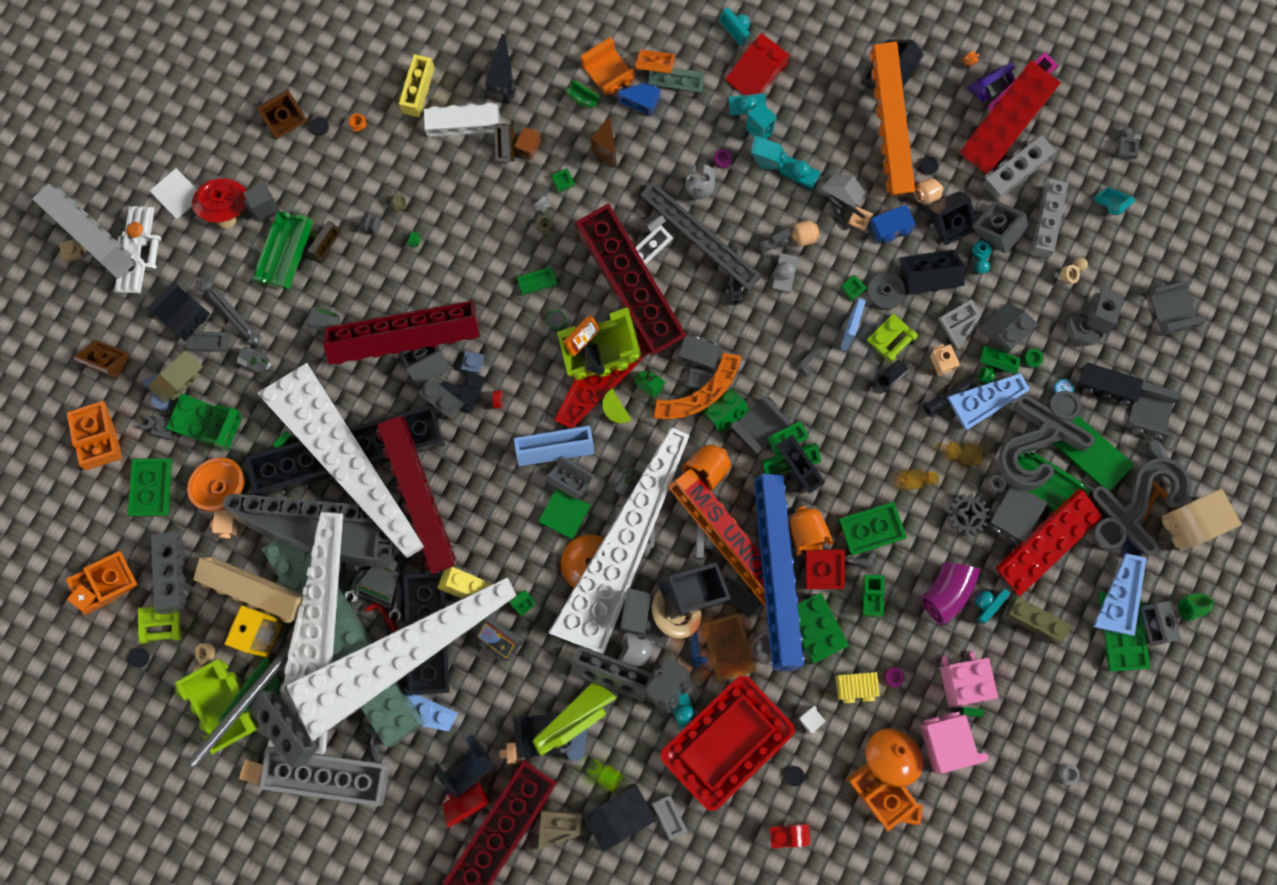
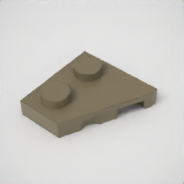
(558, 827)

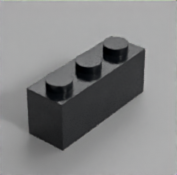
(1109, 384)

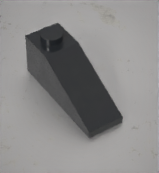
(800, 464)

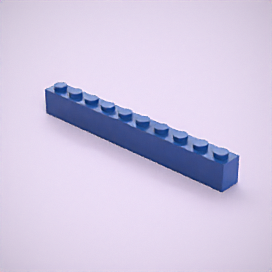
(778, 573)

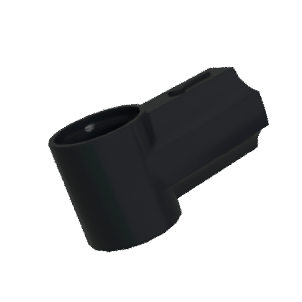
(890, 376)

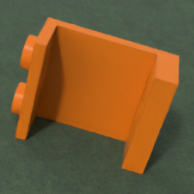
(607, 68)

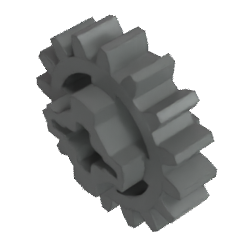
(970, 504)

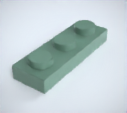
(678, 79)

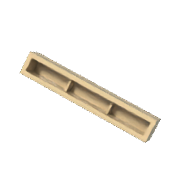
(248, 588)

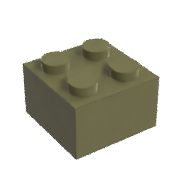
(176, 377)

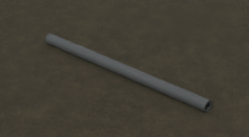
(238, 709)

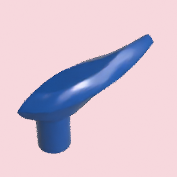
(695, 652)

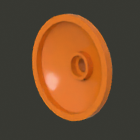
(210, 478)
(575, 556)
(888, 763)

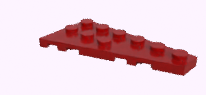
(590, 391)

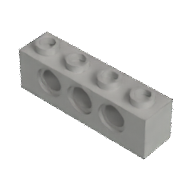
(1039, 148)
(1049, 218)

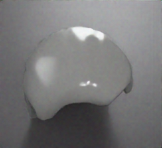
(761, 648)

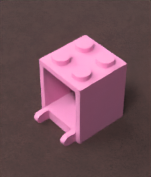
(968, 681)
(950, 743)

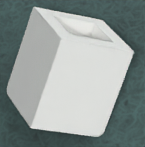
(811, 720)

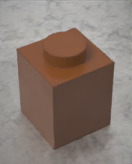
(528, 142)

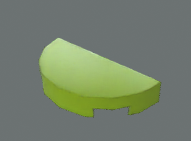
(614, 408)

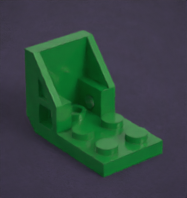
(205, 422)

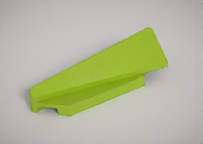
(575, 718)

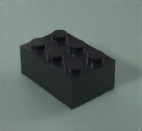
(694, 590)

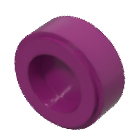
(722, 159)
(894, 677)

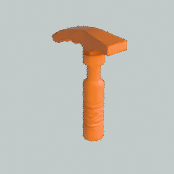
(1155, 494)

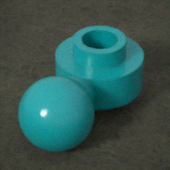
(982, 265)

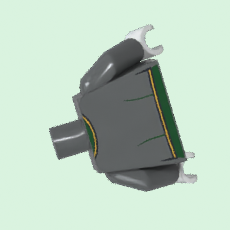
(379, 586)

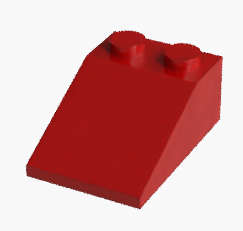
(758, 66)
(465, 805)

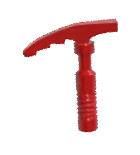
(382, 610)

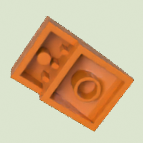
(93, 436)
(105, 579)
(885, 801)

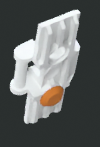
(134, 237)

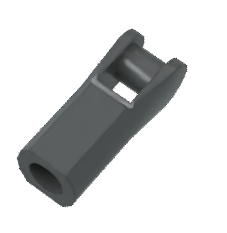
(1155, 450)

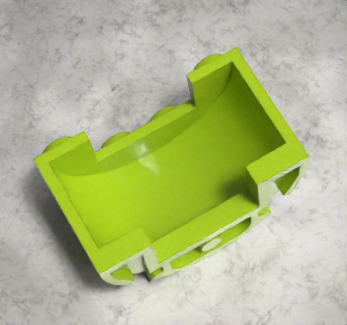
(615, 343)
(210, 694)

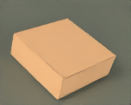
(858, 222)
(251, 772)

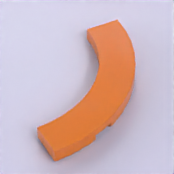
(705, 396)

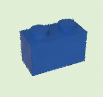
(892, 224)

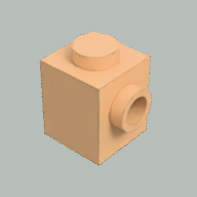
(944, 359)
(223, 524)

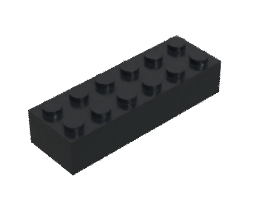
(420, 601)

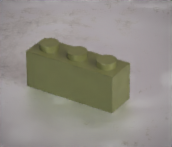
(1037, 620)

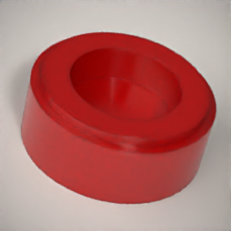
(497, 399)

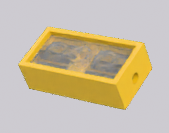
(254, 632)

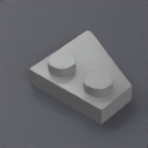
(960, 322)

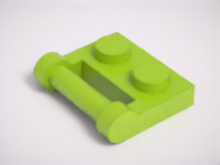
(888, 333)
(150, 618)

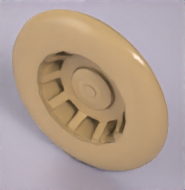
(673, 627)

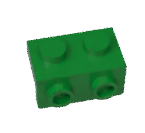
(726, 410)

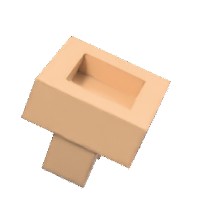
(510, 754)

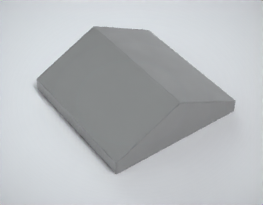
(844, 188)

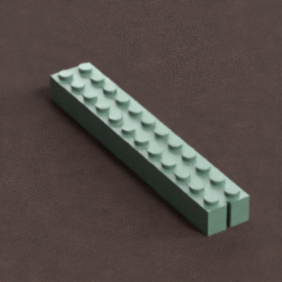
(391, 710)

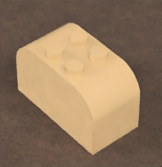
(1201, 520)

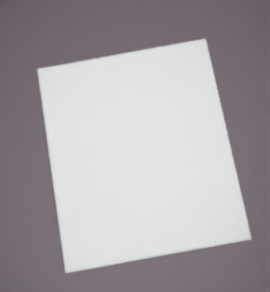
(175, 193)

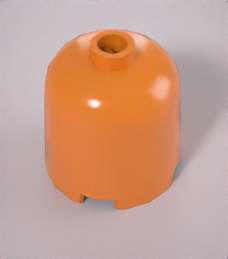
(710, 464)
(808, 530)

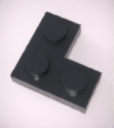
(469, 391)

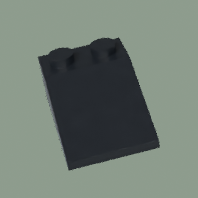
(500, 79)
(619, 818)

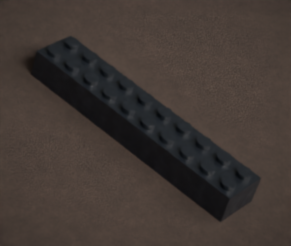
(296, 465)

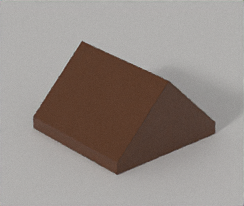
(282, 114)
(603, 143)
(103, 359)

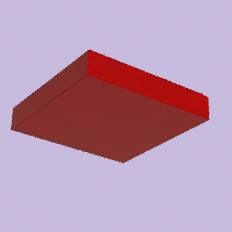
(824, 569)

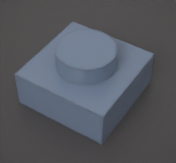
(472, 362)

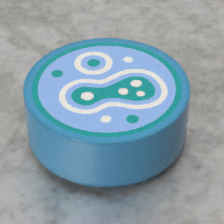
(1063, 385)

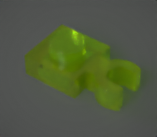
(608, 777)

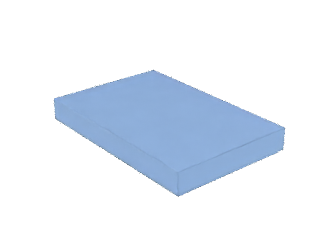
(852, 324)

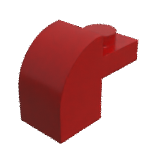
(790, 836)

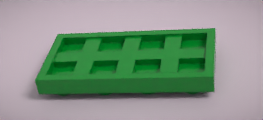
(1123, 650)

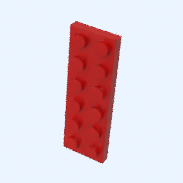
(1010, 117)
(1049, 542)

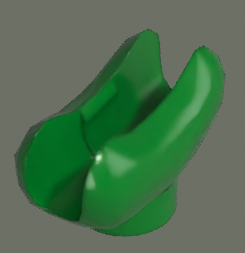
(582, 95)

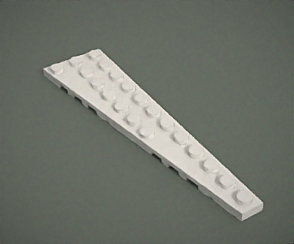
(316, 422)
(602, 589)
(315, 622)
(354, 680)

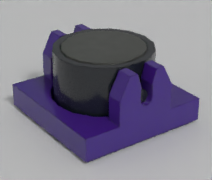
(993, 82)

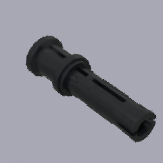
(733, 286)
(940, 400)

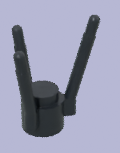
(839, 204)

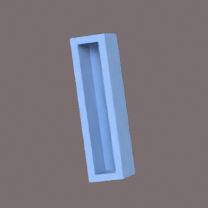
(553, 445)

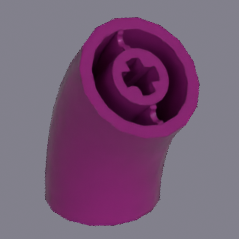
(949, 591)

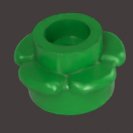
(414, 239)
(986, 375)

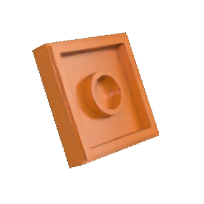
(655, 61)

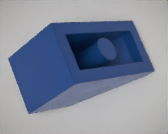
(641, 98)

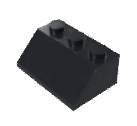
(909, 59)
(932, 271)

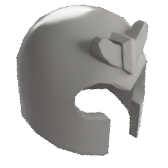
(698, 187)
(636, 650)

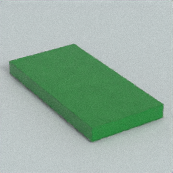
(1101, 461)

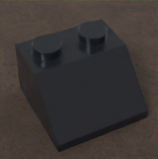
(952, 217)

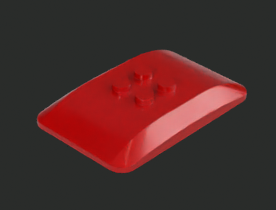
(727, 742)

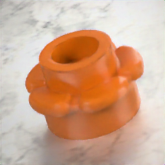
(970, 59)
(357, 118)

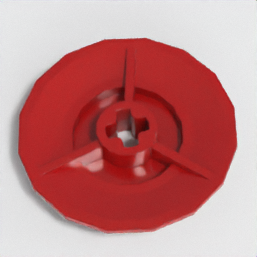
(215, 209)

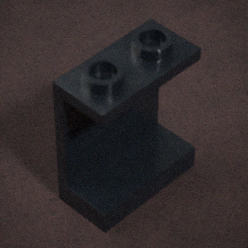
(178, 311)
(528, 728)
(465, 771)

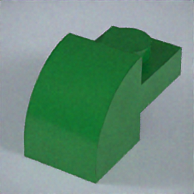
(873, 595)

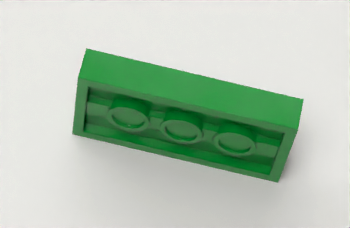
(283, 250)
(1058, 487)

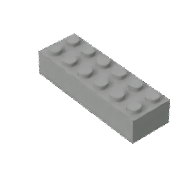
(84, 230)
(327, 778)

